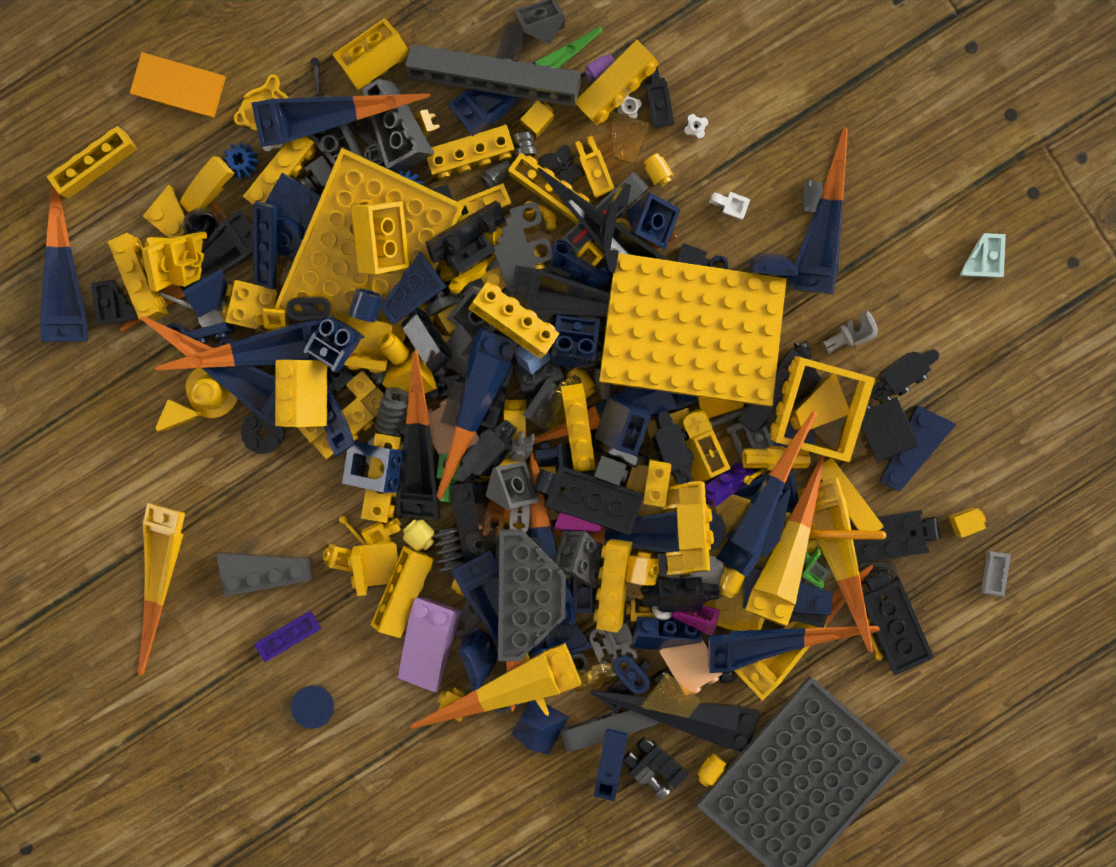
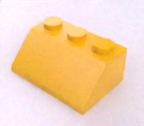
(371, 54)
(380, 237)
(301, 393)

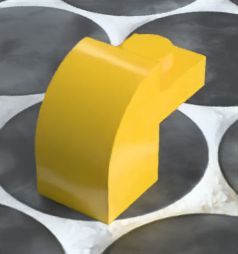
(514, 413)

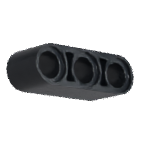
(426, 340)

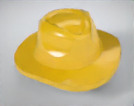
(208, 395)

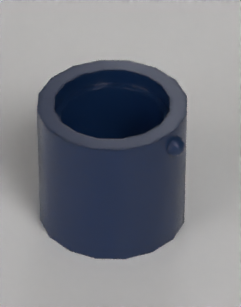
(365, 305)

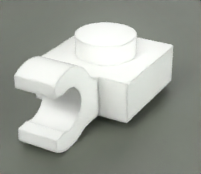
(734, 204)

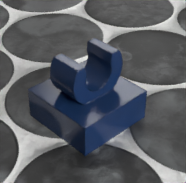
(545, 455)

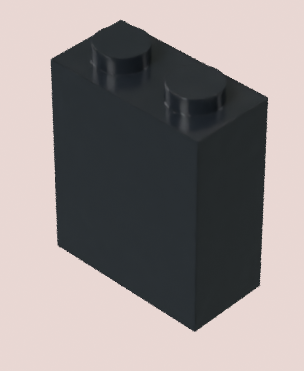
(887, 429)

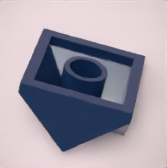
(653, 219)
(207, 293)
(538, 730)

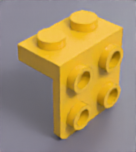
(247, 303)
(367, 351)
(372, 565)

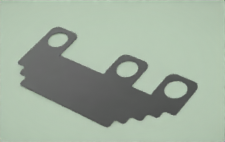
(515, 250)

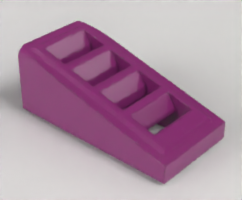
(570, 523)
(700, 623)

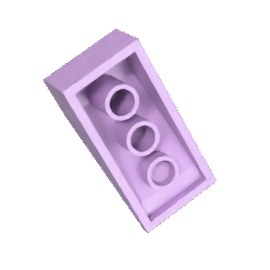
(428, 642)

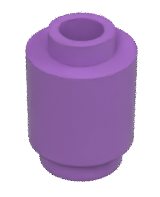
(598, 67)

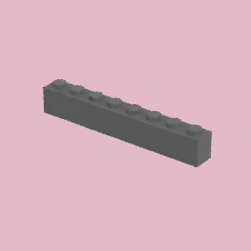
(493, 75)

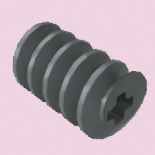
(392, 411)
(449, 549)

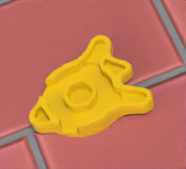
(270, 90)
(459, 283)

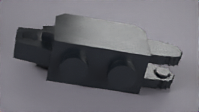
(904, 372)
(671, 447)
(487, 452)
(679, 594)

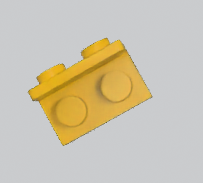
(657, 483)

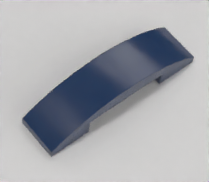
(337, 427)

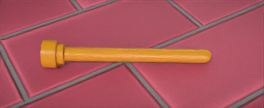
(847, 534)

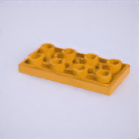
(177, 85)

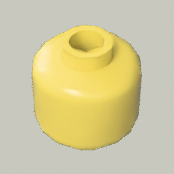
(418, 535)

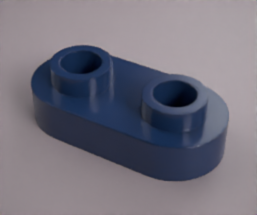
(630, 674)

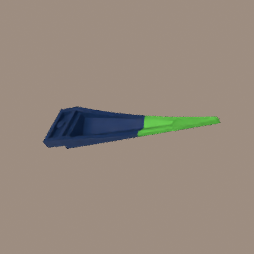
(481, 108)

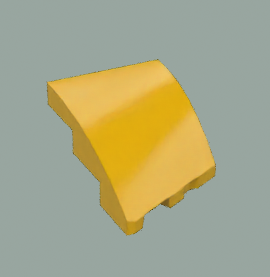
(174, 261)

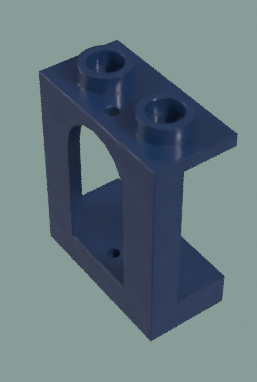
(355, 467)

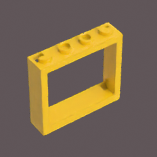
(854, 417)

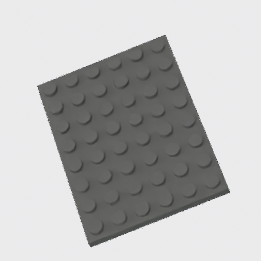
(800, 780)

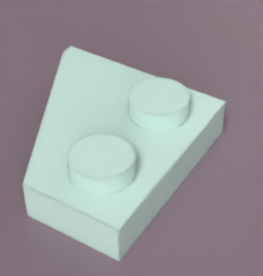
(986, 258)

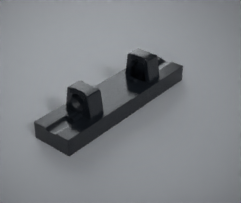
(465, 232)

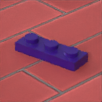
(726, 484)
(287, 636)

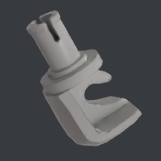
(847, 336)

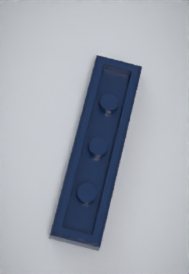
(265, 244)

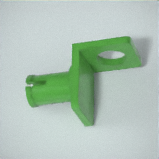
(447, 496)
(809, 561)

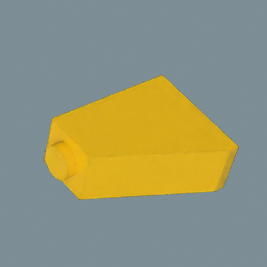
(825, 400)

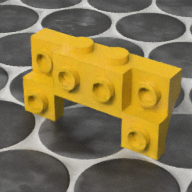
(358, 413)
(693, 529)

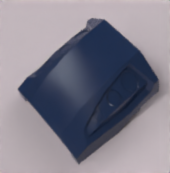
(772, 265)
(576, 342)
(333, 343)
(478, 657)

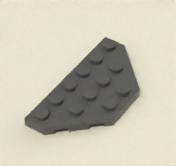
(529, 595)

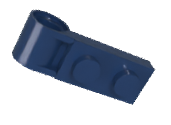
(575, 266)
(216, 331)

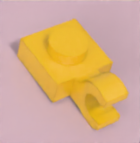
(381, 533)

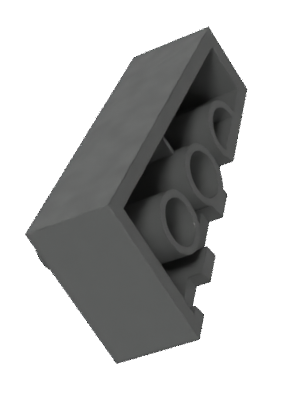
(397, 131)
(334, 139)
(256, 572)

